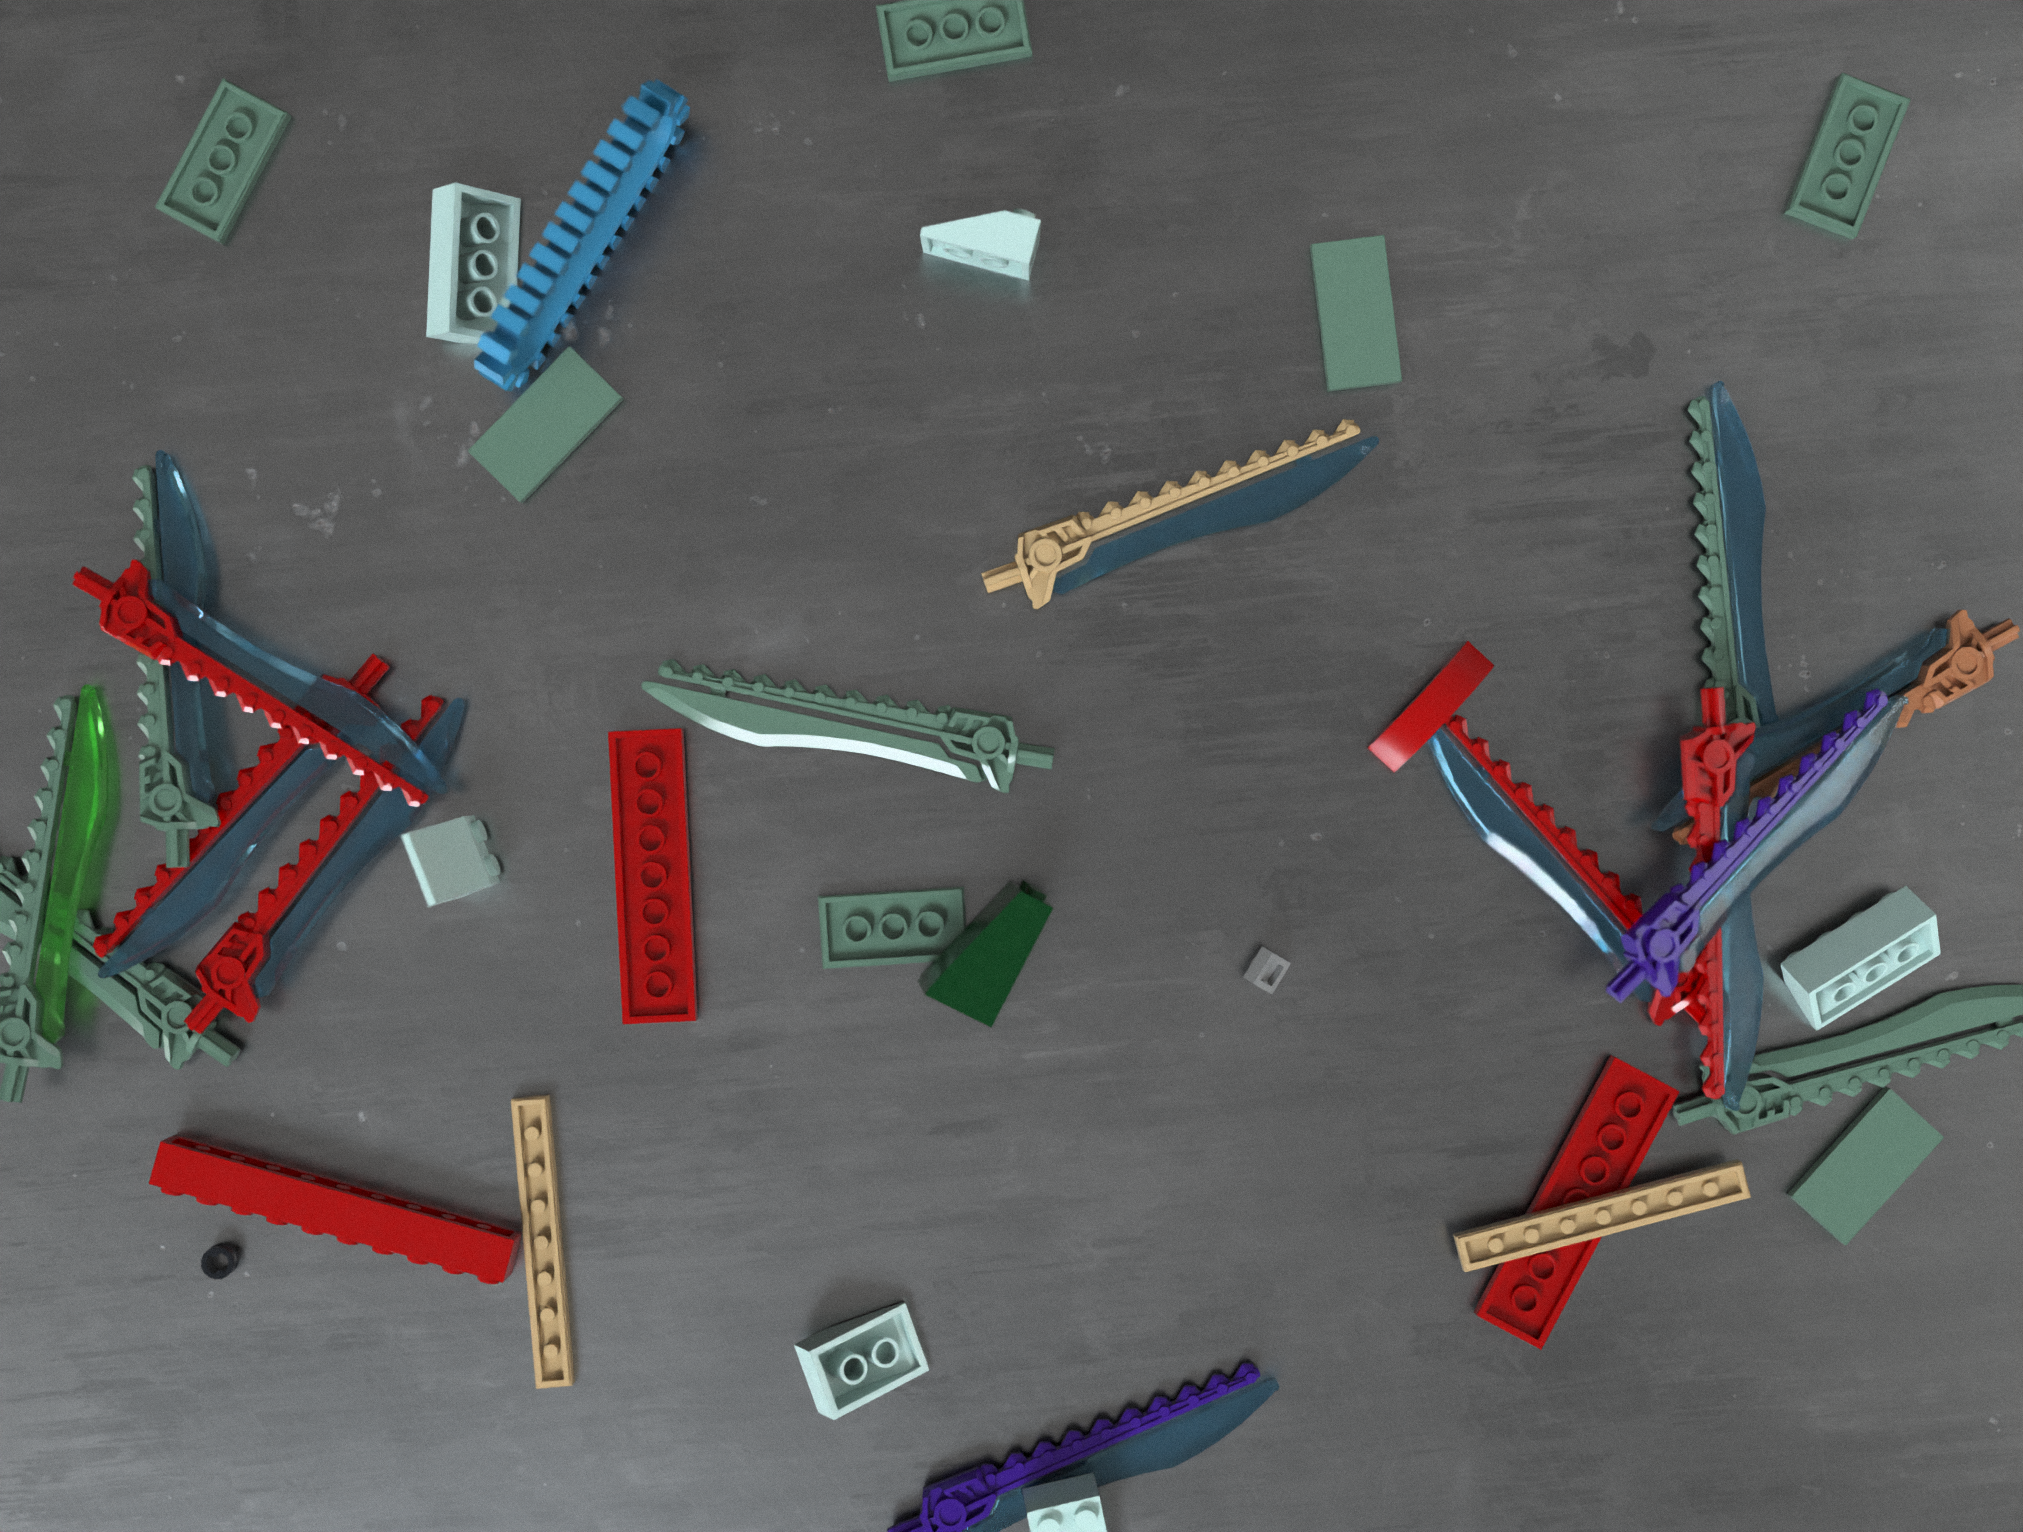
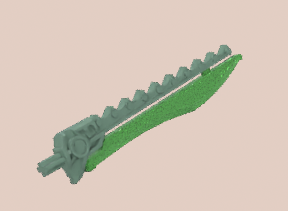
(35, 1012)

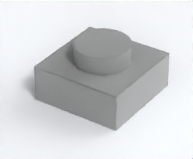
(1267, 970)

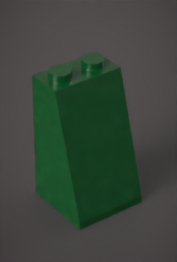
(989, 954)

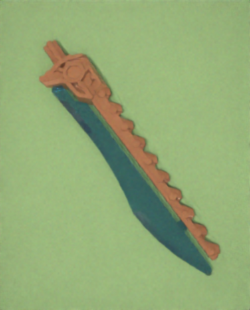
(1940, 671)

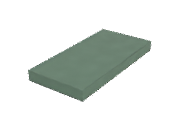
(951, 35)
(1847, 156)
(223, 161)
(1355, 313)
(545, 424)
(889, 926)
(1865, 1165)

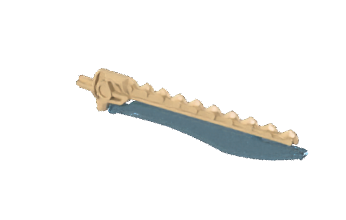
(1064, 542)

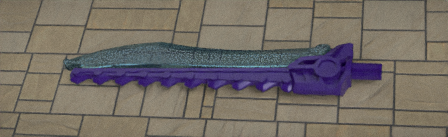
(1690, 915)
(970, 1495)

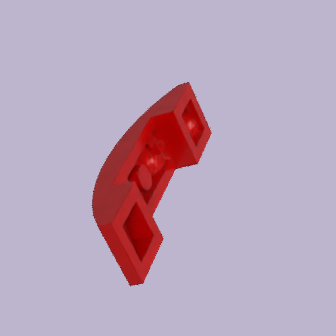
(1431, 707)

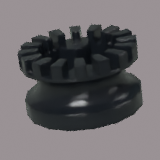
(207, 1264)

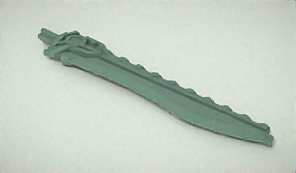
(964, 731)
(161, 998)
(1771, 1100)

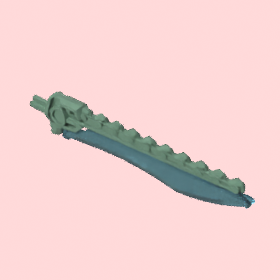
(1744, 527)
(166, 779)

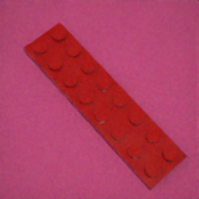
(652, 876)
(1594, 1160)

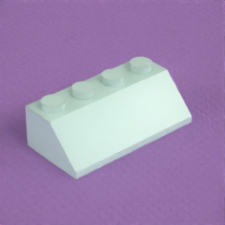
(470, 260)
(1862, 956)

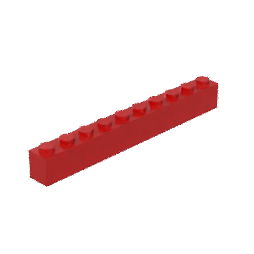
(336, 1209)

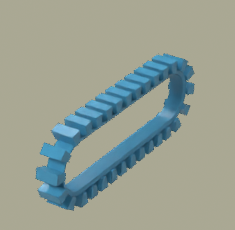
(582, 235)

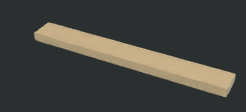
(1602, 1215)
(542, 1241)

